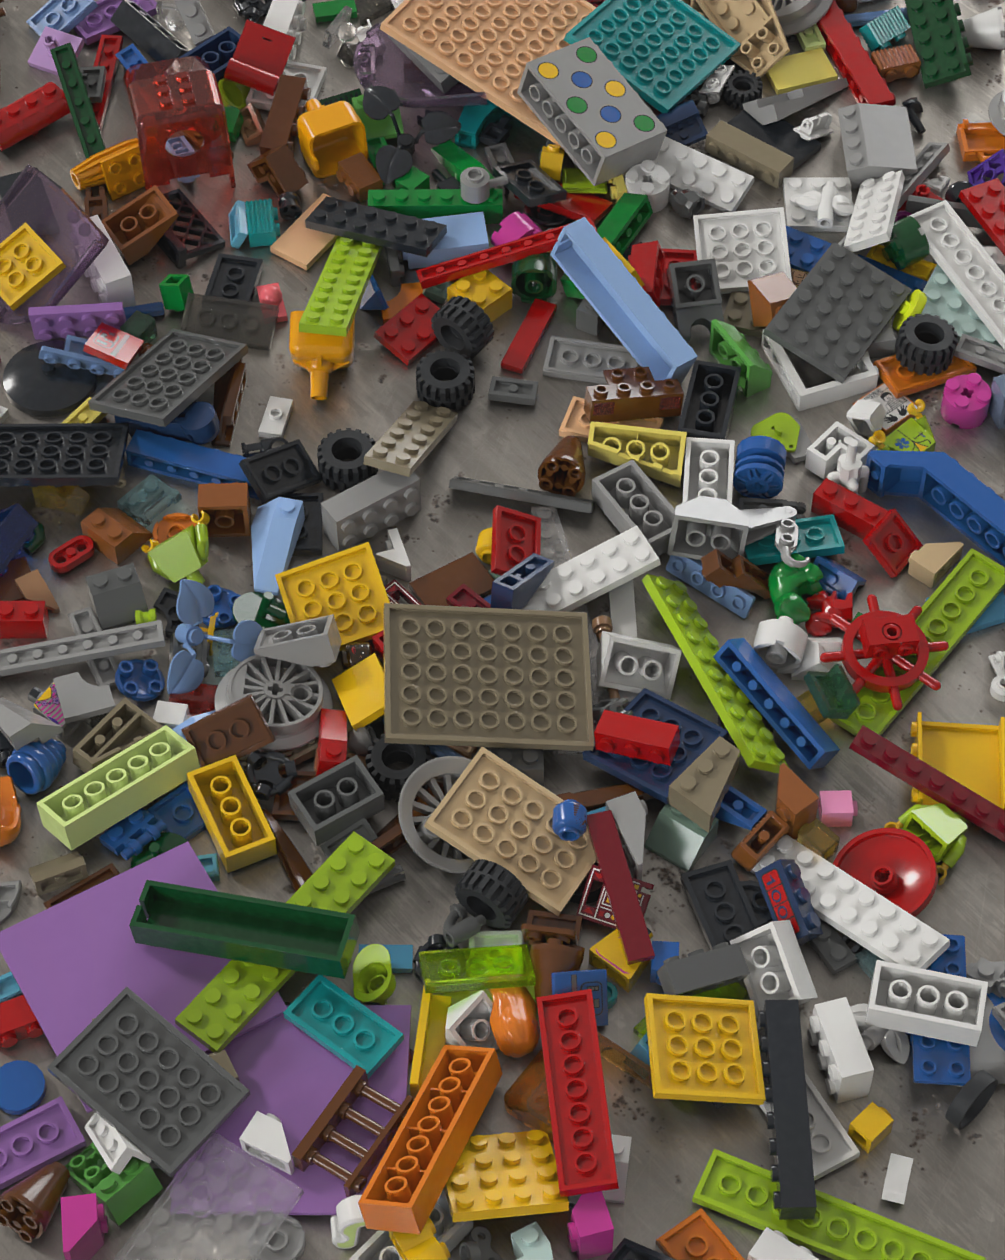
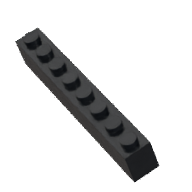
(789, 1110)

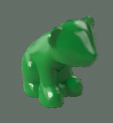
(788, 584)

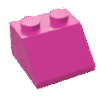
(82, 1226)
(590, 1227)

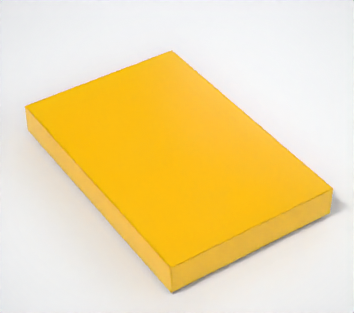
(362, 691)

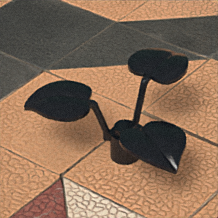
(397, 162)

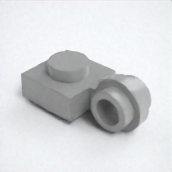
(989, 972)

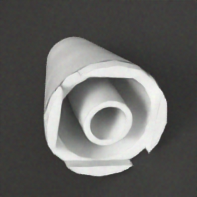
(986, 30)

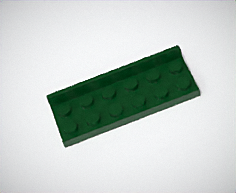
(939, 40)

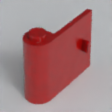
(260, 58)

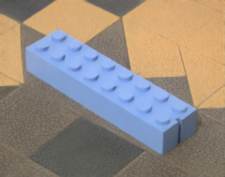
(622, 302)

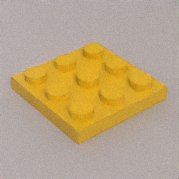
(25, 266)

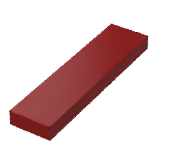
(528, 336)

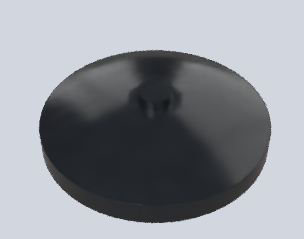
(44, 387)

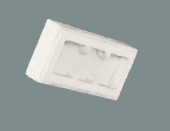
(275, 417)

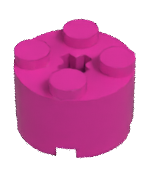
(513, 228)
(966, 401)

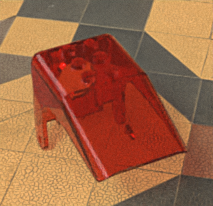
(175, 98)

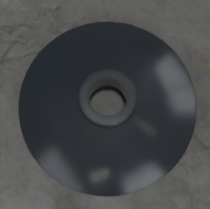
(543, 216)

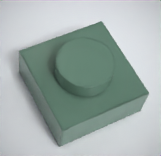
(437, 293)

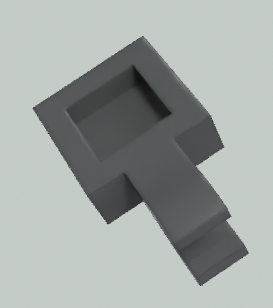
(613, 704)

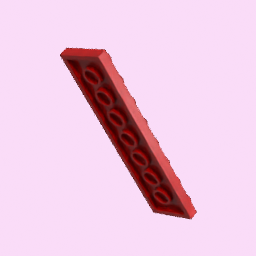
(576, 1093)

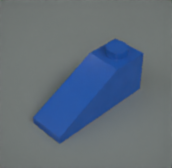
(740, 810)

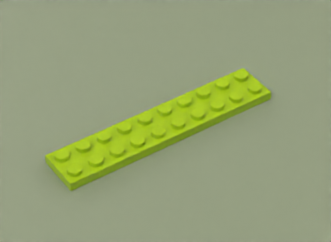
(340, 287)
(944, 617)
(728, 699)
(246, 987)
(837, 1229)

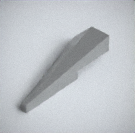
(780, 106)
(24, 726)

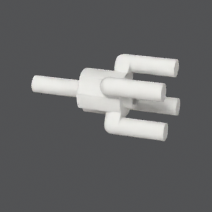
(850, 470)

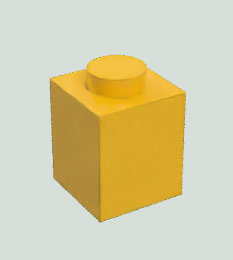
(552, 160)
(870, 1127)

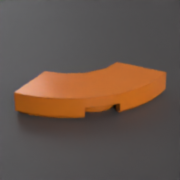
(408, 292)

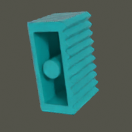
(885, 28)
(261, 223)

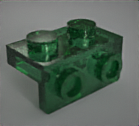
(832, 692)

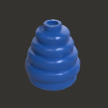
(36, 765)

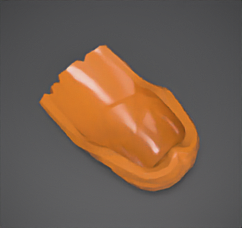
(9, 812)
(514, 1021)

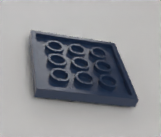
(654, 778)

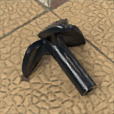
(913, 107)

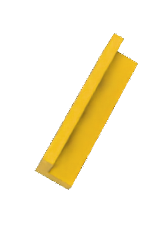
(429, 1037)

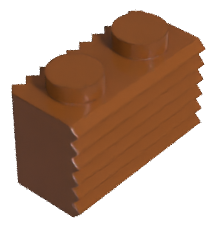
(897, 62)
(358, 176)
(759, 840)

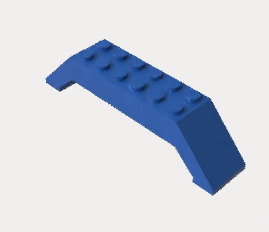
(945, 489)

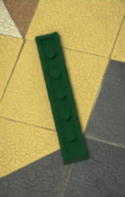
(78, 99)

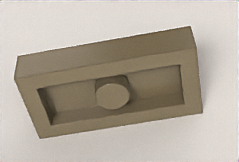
(58, 873)

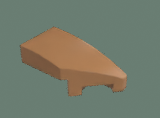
(35, 589)

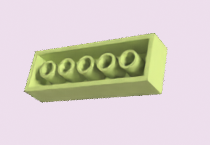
(118, 787)

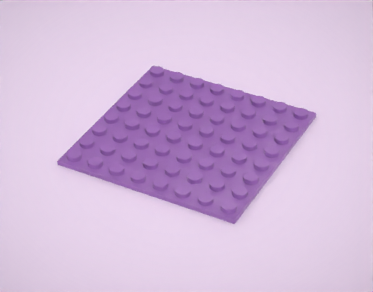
(84, 955)
(296, 1081)

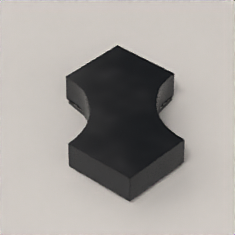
(167, 608)

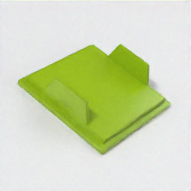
(576, 182)

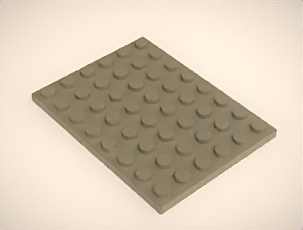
(487, 677)

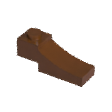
(734, 572)

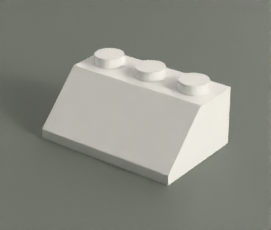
(636, 664)
(775, 965)

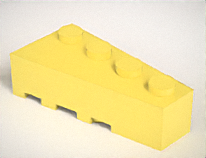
(654, 450)

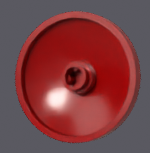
(892, 865)

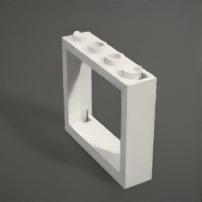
(823, 393)

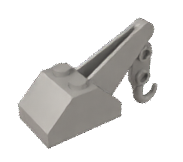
(716, 523)

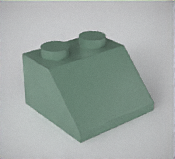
(679, 838)

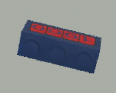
(789, 898)

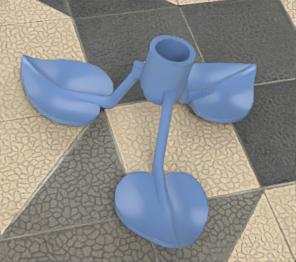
(192, 604)

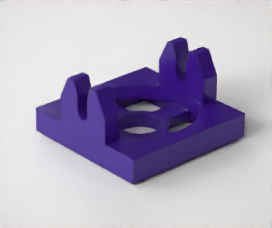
(989, 168)

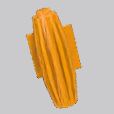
(116, 167)

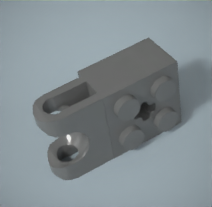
(690, 305)

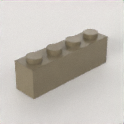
(749, 154)

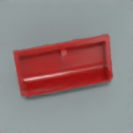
(31, 114)

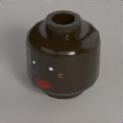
(356, 653)

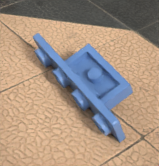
(76, 358)
(731, 597)

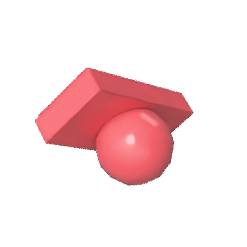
(272, 295)

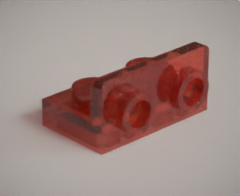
(199, 700)

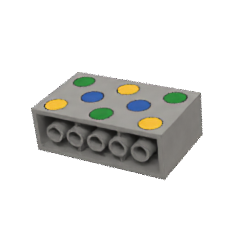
(591, 111)

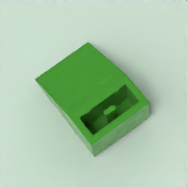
(119, 1193)

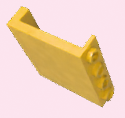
(965, 753)

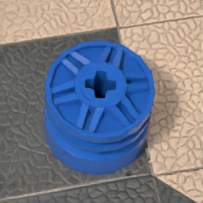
(759, 467)

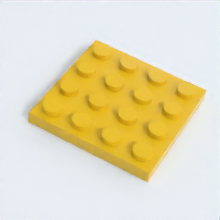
(338, 585)
(704, 1049)
(505, 1178)

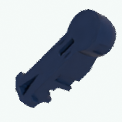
(195, 424)

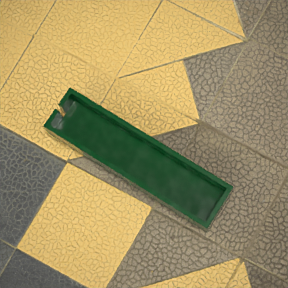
(245, 929)

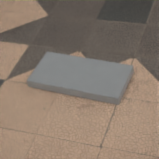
(584, 359)

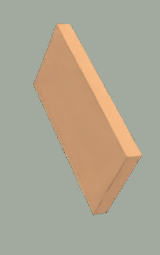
(301, 244)
(576, 422)

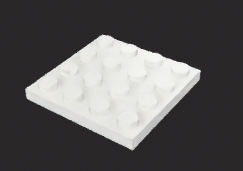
(743, 245)

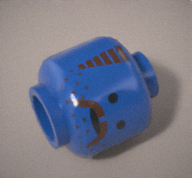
(569, 820)

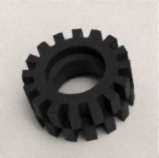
(742, 81)

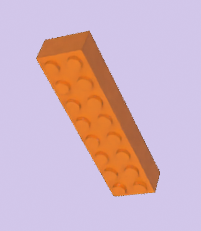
(430, 1139)

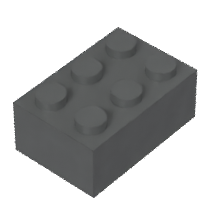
(336, 800)

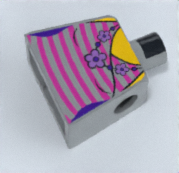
(48, 706)

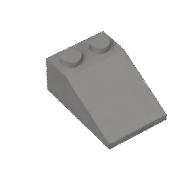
(302, 642)
(630, 822)

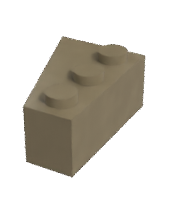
(113, 734)
(705, 782)

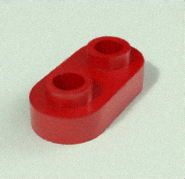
(70, 554)

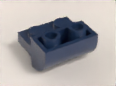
(684, 124)

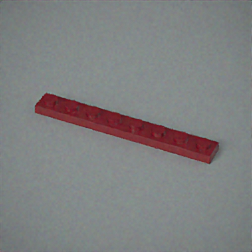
(930, 781)

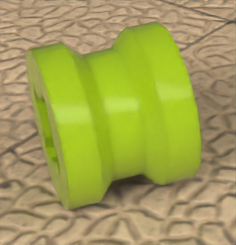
(144, 617)

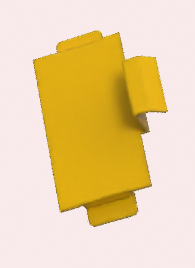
(210, 630)

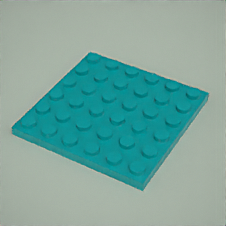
(657, 46)

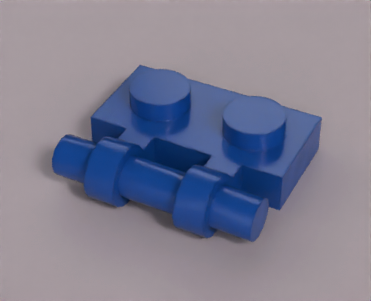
(132, 834)

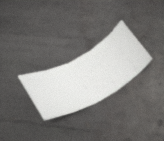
(897, 1178)

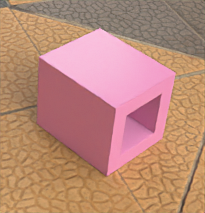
(837, 808)

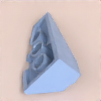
(274, 540)

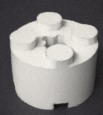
(651, 181)
(780, 644)

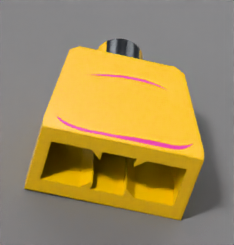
(609, 955)

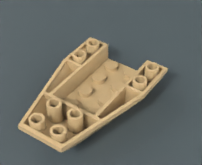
(752, 25)

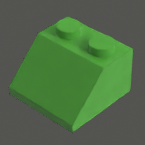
(377, 128)

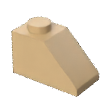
(934, 561)

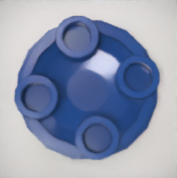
(223, 604)
(139, 679)

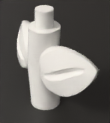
(826, 204)
(893, 1042)

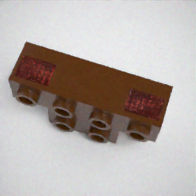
(632, 396)

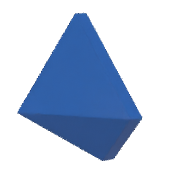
(373, 297)

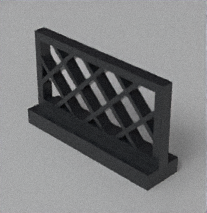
(174, 245)

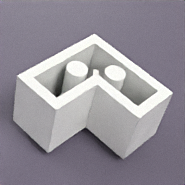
(825, 451)

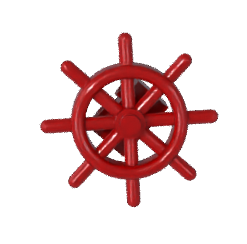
(885, 639)

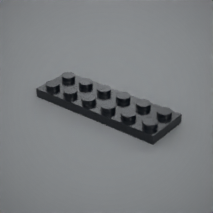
(376, 226)

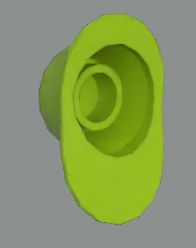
(233, 93)
(373, 975)

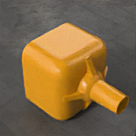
(330, 135)
(320, 354)

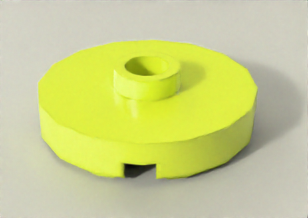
(912, 305)

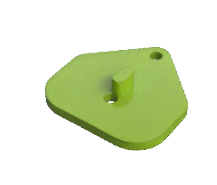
(785, 430)

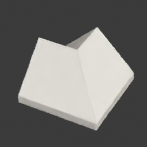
(811, 658)
(470, 1022)

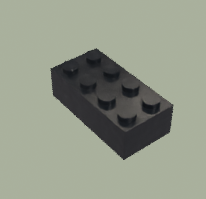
(710, 400)

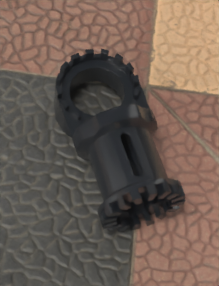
(263, 445)

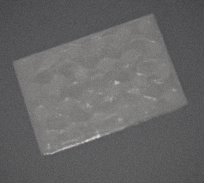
(215, 1208)

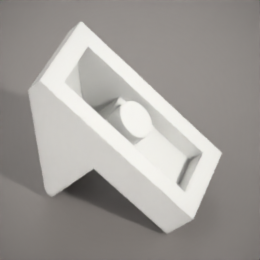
(394, 559)

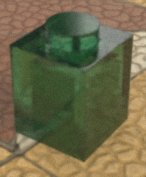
(141, 326)

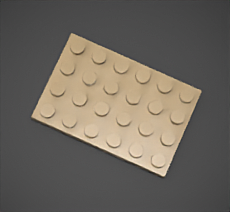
(508, 820)

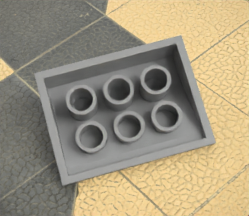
(876, 141)

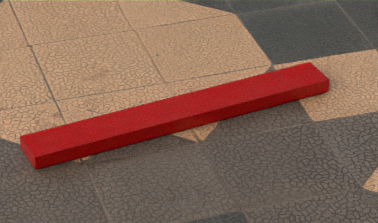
(489, 258)

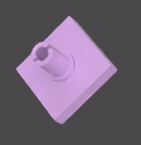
(51, 38)

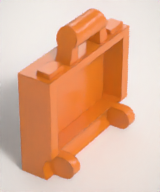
(979, 140)

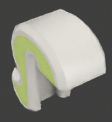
(347, 1223)

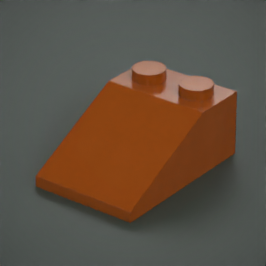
(140, 224)

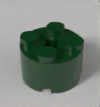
(906, 244)
(534, 277)

